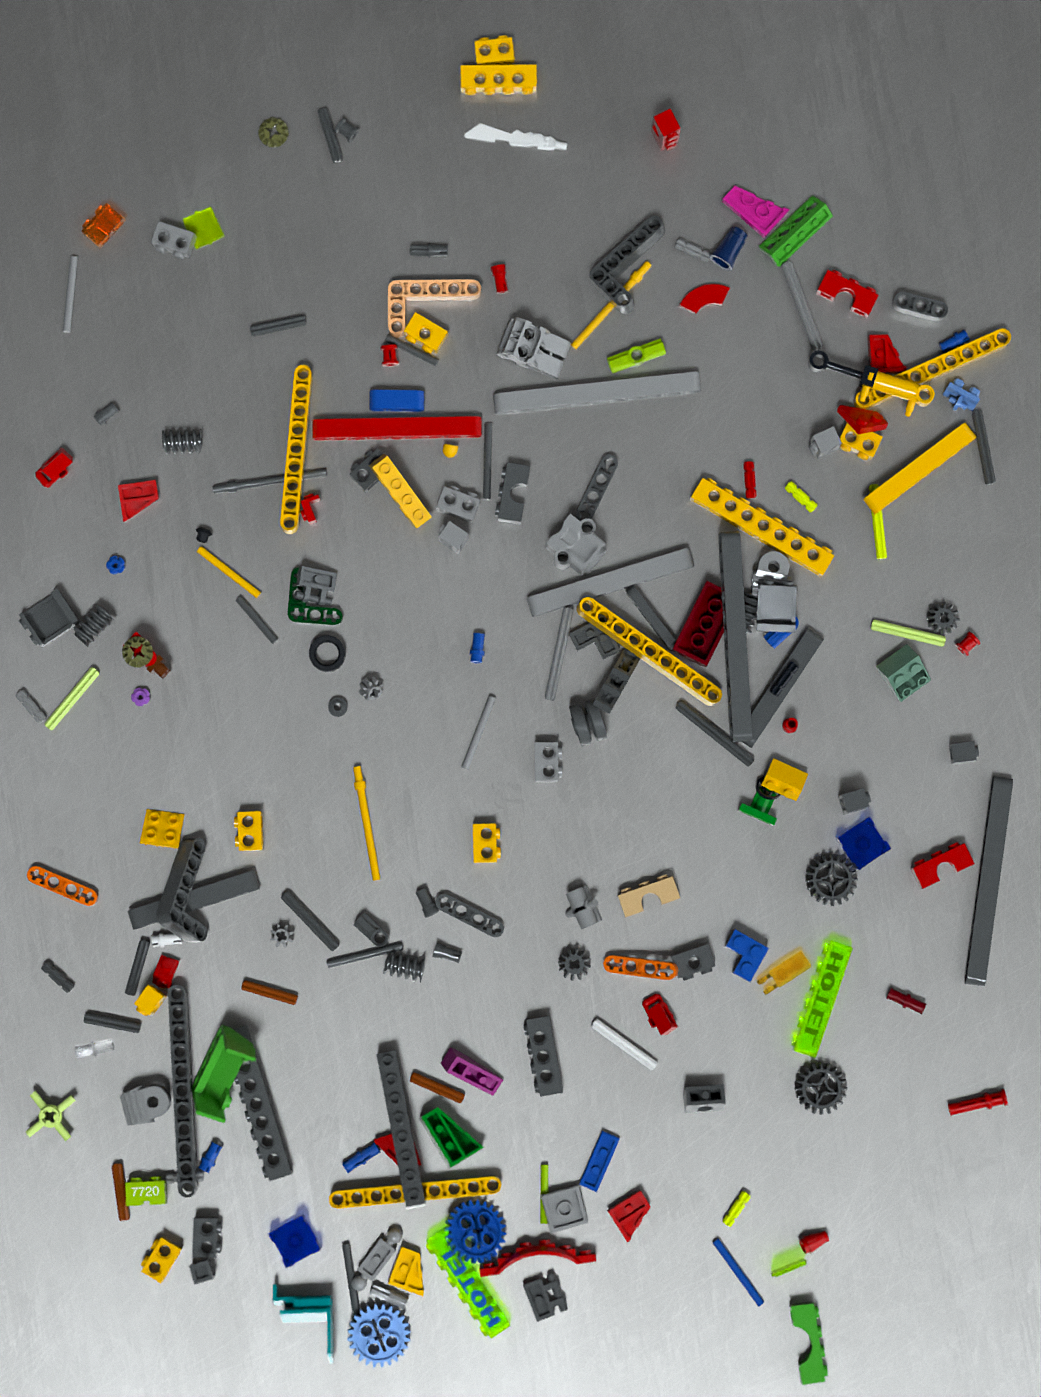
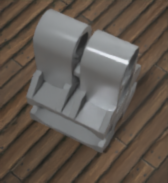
(538, 341)

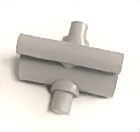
(583, 907)

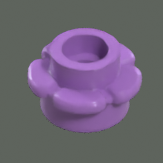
(145, 696)

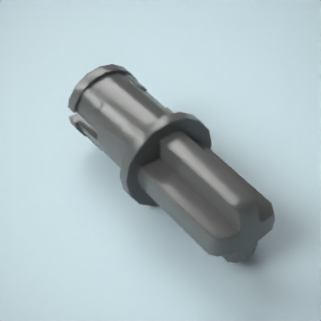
(428, 250)

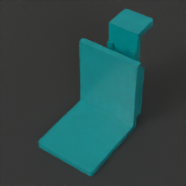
(308, 1310)

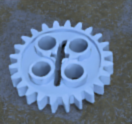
(362, 1341)

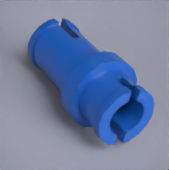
(956, 340)
(477, 648)
(210, 1157)

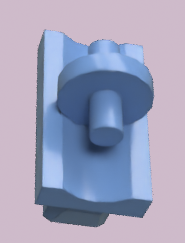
(961, 397)

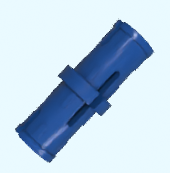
(361, 1157)

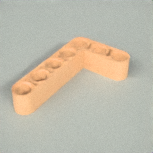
(424, 295)

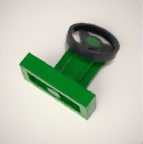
(761, 804)

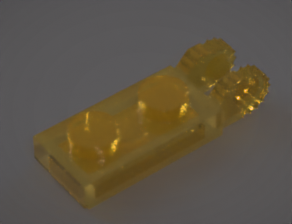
(786, 971)

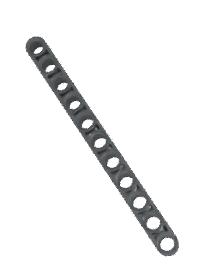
(735, 636)
(988, 881)
(187, 1100)

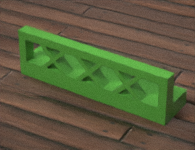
(798, 232)

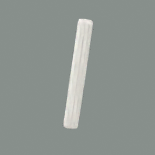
(624, 1044)

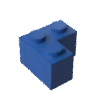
(751, 954)

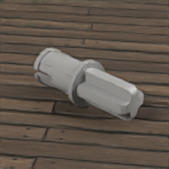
(389, 1296)

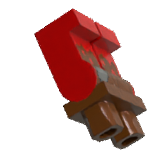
(156, 664)

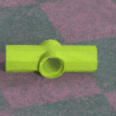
(648, 352)

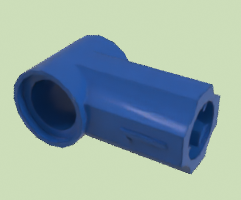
(776, 638)

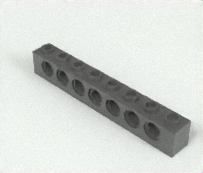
(266, 1110)
(401, 1130)

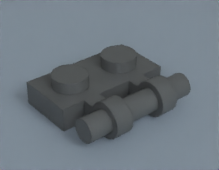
(315, 579)
(539, 1299)

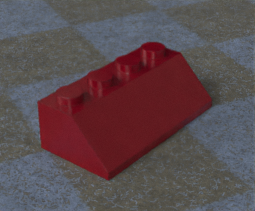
(702, 627)

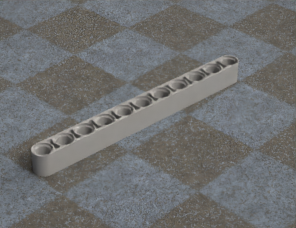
(597, 393)

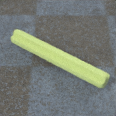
(907, 632)
(71, 698)

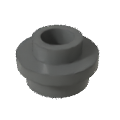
(342, 711)

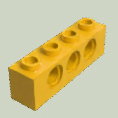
(490, 72)
(400, 491)

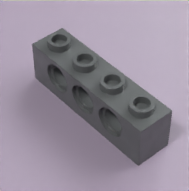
(543, 1025)

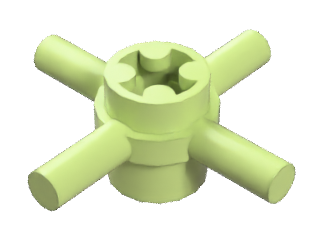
(44, 1122)

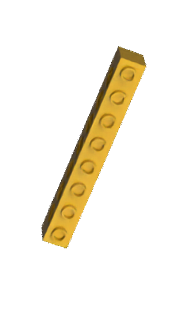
(767, 537)

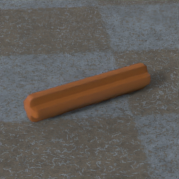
(269, 992)
(437, 1087)
(120, 1191)

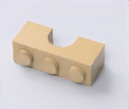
(631, 899)

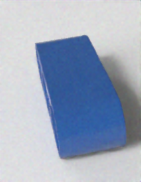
(396, 400)

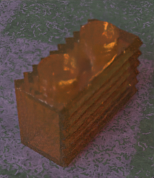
(102, 225)

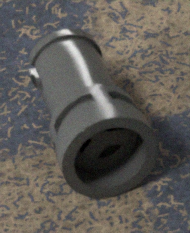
(429, 908)
(442, 951)

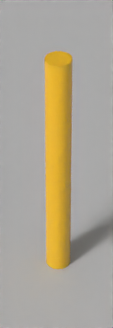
(229, 572)

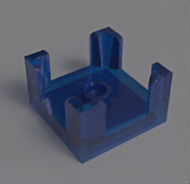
(863, 844)
(295, 1240)

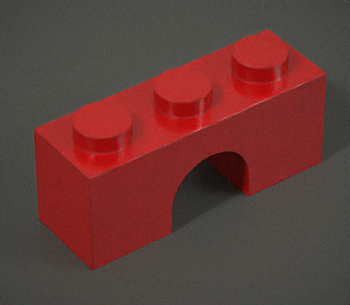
(666, 130)
(834, 283)
(926, 871)

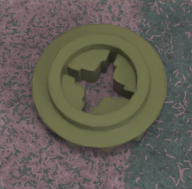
(276, 140)
(138, 661)

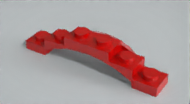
(526, 1250)

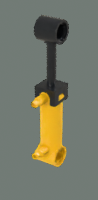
(879, 381)

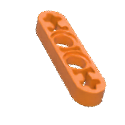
(61, 888)
(640, 967)

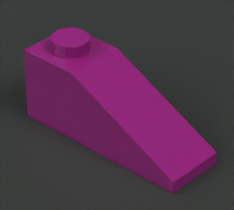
(471, 1071)

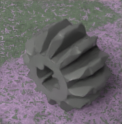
(949, 618)
(573, 958)

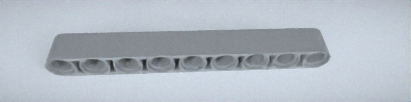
(610, 582)

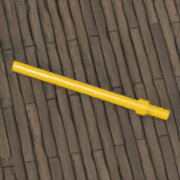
(635, 278)
(360, 786)

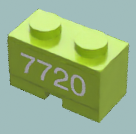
(151, 1190)

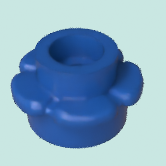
(120, 565)

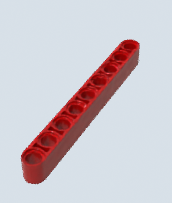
(397, 428)

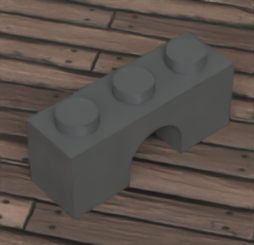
(515, 476)

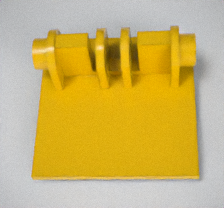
(162, 829)

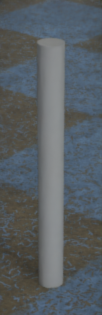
(70, 294)
(478, 732)

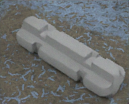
(692, 250)
(31, 707)
(172, 1178)

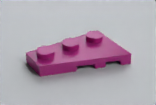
(756, 212)

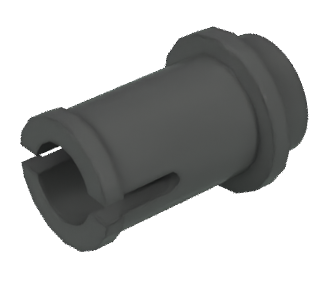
(106, 413)

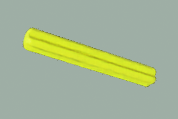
(878, 528)

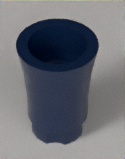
(729, 248)

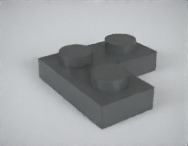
(590, 634)

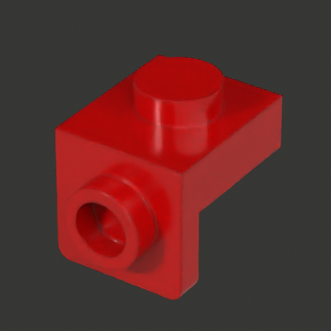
(307, 513)
(165, 972)

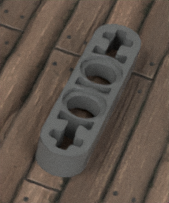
(594, 487)
(651, 617)
(468, 918)

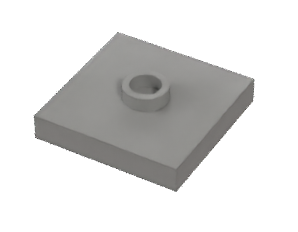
(564, 1208)

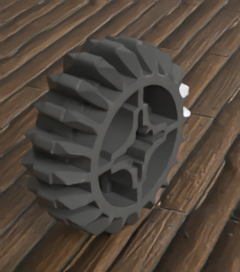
(831, 889)
(837, 1093)

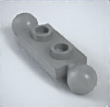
(376, 1259)

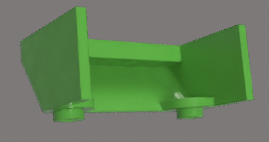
(219, 1071)

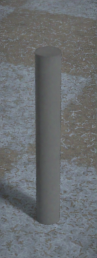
(412, 350)
(256, 619)

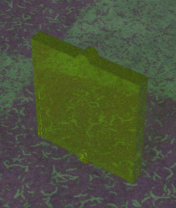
(205, 227)
(790, 1267)

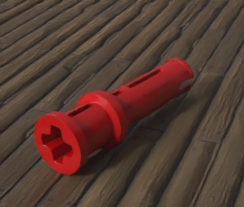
(986, 1101)

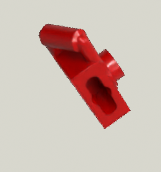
(54, 468)
(659, 1015)

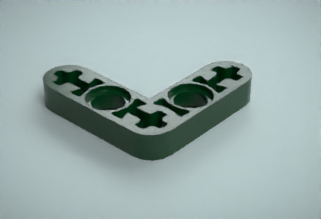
(298, 604)

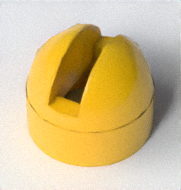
(450, 450)

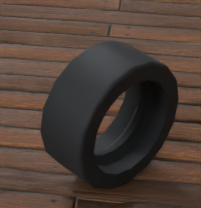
(325, 639)

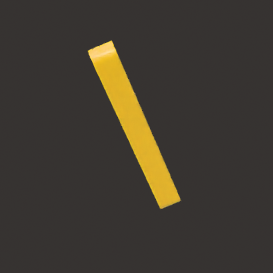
(942, 368)
(296, 440)
(658, 652)
(387, 1199)

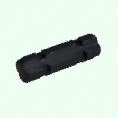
(784, 679)

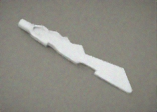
(517, 138)

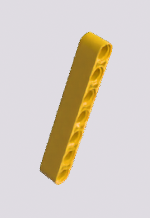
(919, 468)

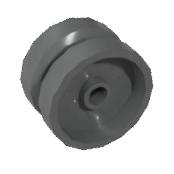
(587, 722)

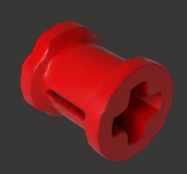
(392, 361)
(967, 644)

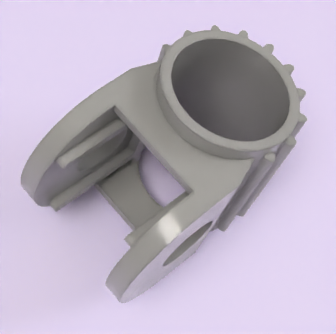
(763, 573)
(138, 1107)

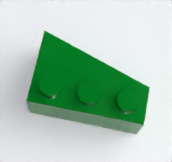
(449, 1138)

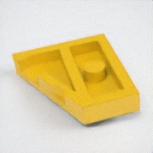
(407, 1271)

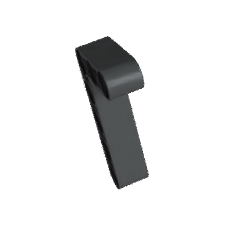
(625, 261)
(177, 892)

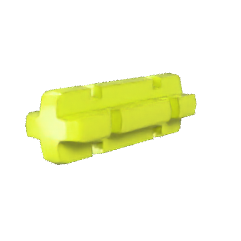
(801, 496)
(736, 1208)

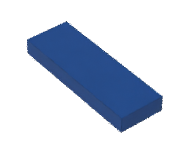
(599, 1161)

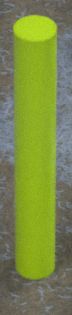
(544, 1189)

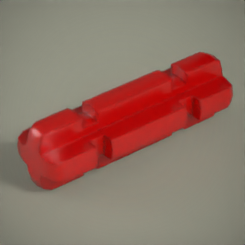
(749, 477)

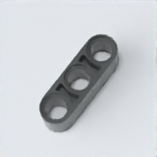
(910, 308)

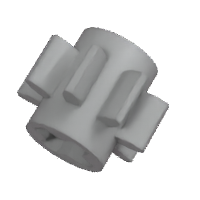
(370, 688)
(277, 937)

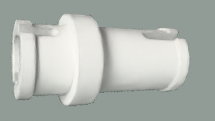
(165, 939)

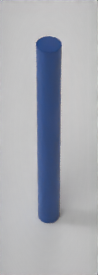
(738, 1272)

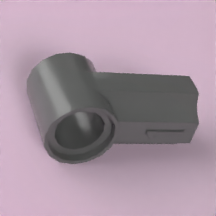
(371, 929)

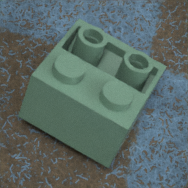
(904, 672)

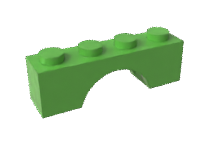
(811, 1368)

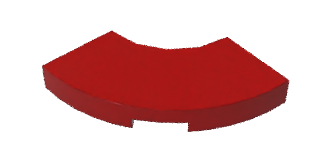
(704, 296)

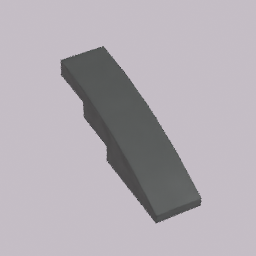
(616, 681)

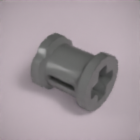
(346, 129)

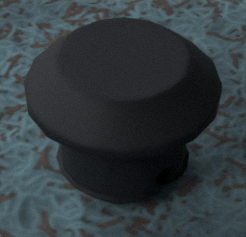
(203, 534)

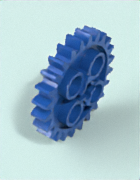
(458, 1234)

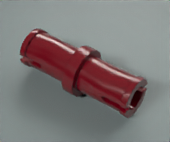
(906, 1001)

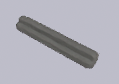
(330, 135)
(277, 325)
(137, 967)
(113, 1023)

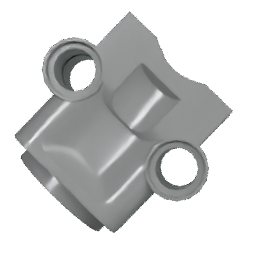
(580, 548)

